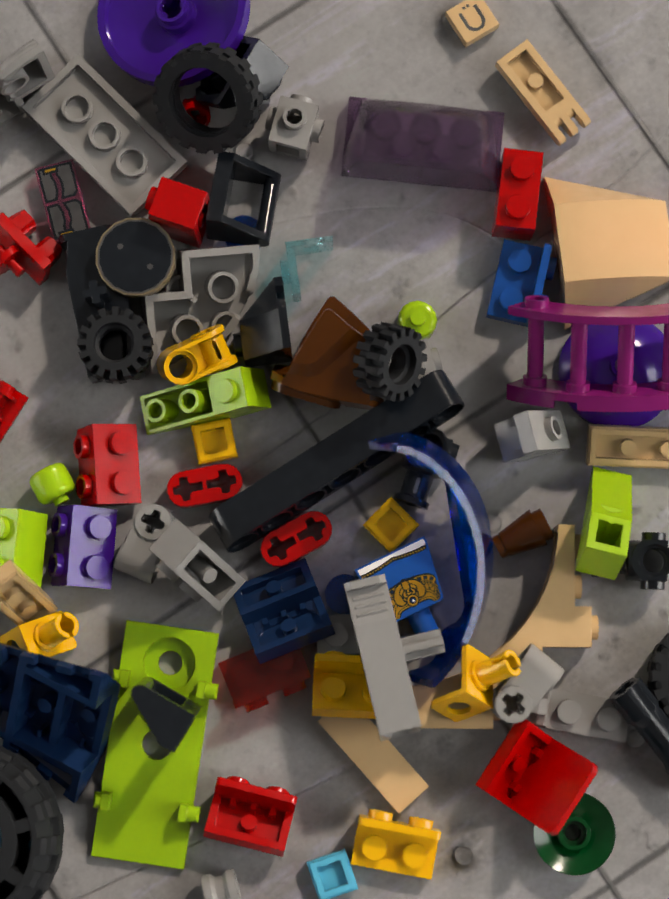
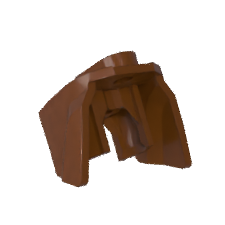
(325, 363)

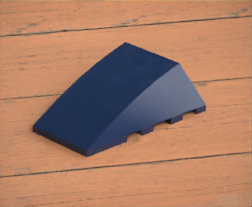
(55, 715)

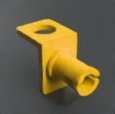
(45, 635)
(478, 677)

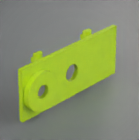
(142, 799)

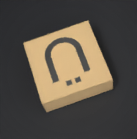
(471, 20)

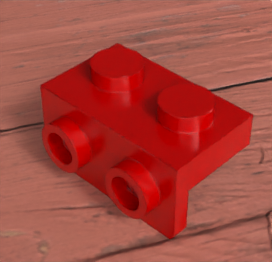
(107, 465)
(250, 815)

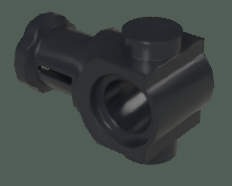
(419, 499)
(633, 565)

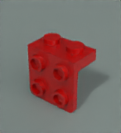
(537, 777)

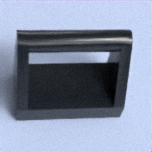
(222, 228)
(165, 711)

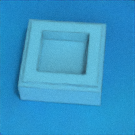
(332, 874)

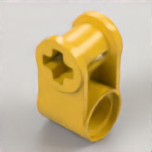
(204, 355)

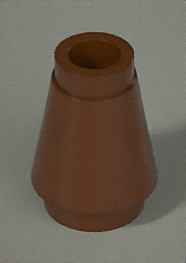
(523, 534)

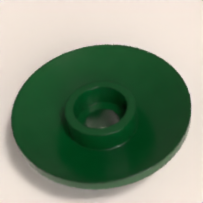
(586, 851)

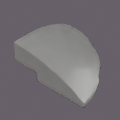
(21, 75)
(203, 291)

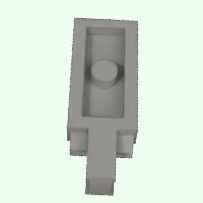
(581, 715)

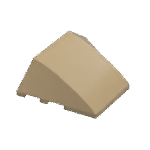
(606, 243)

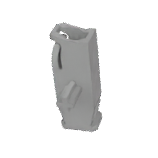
(386, 655)

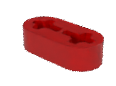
(203, 476)
(291, 530)

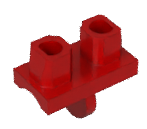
(20, 253)

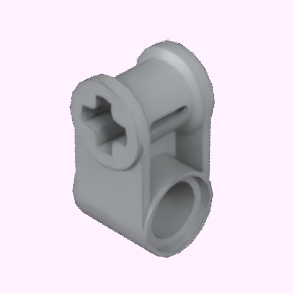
(134, 554)
(534, 682)

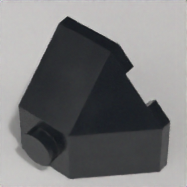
(270, 69)
(265, 329)

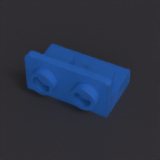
(518, 275)

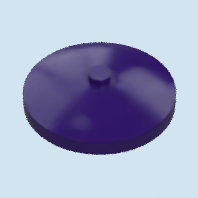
(150, 32)

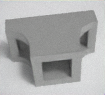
(532, 435)

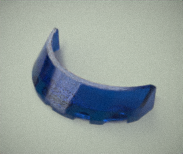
(471, 541)

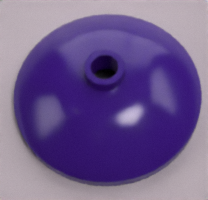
(601, 359)

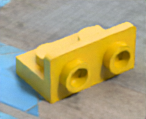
(340, 687)
(395, 844)

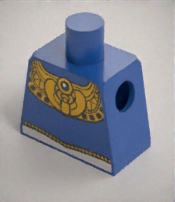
(410, 583)

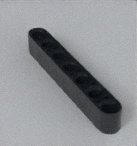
(332, 463)

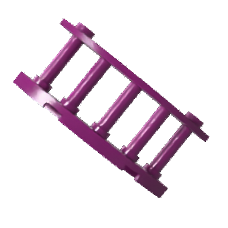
(623, 393)

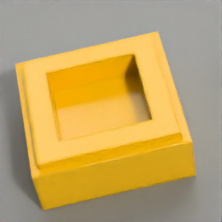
(214, 441)
(390, 525)

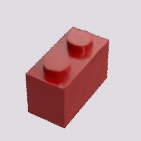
(517, 194)
(179, 210)

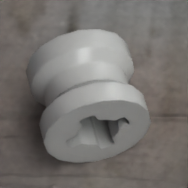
(222, 886)

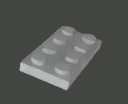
(104, 135)

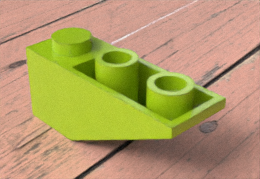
(205, 400)
(606, 524)

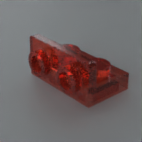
(253, 682)

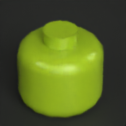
(418, 316)
(52, 484)

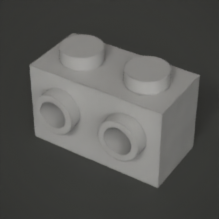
(197, 564)

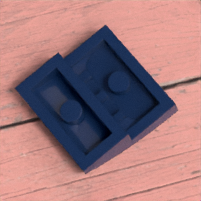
(283, 611)

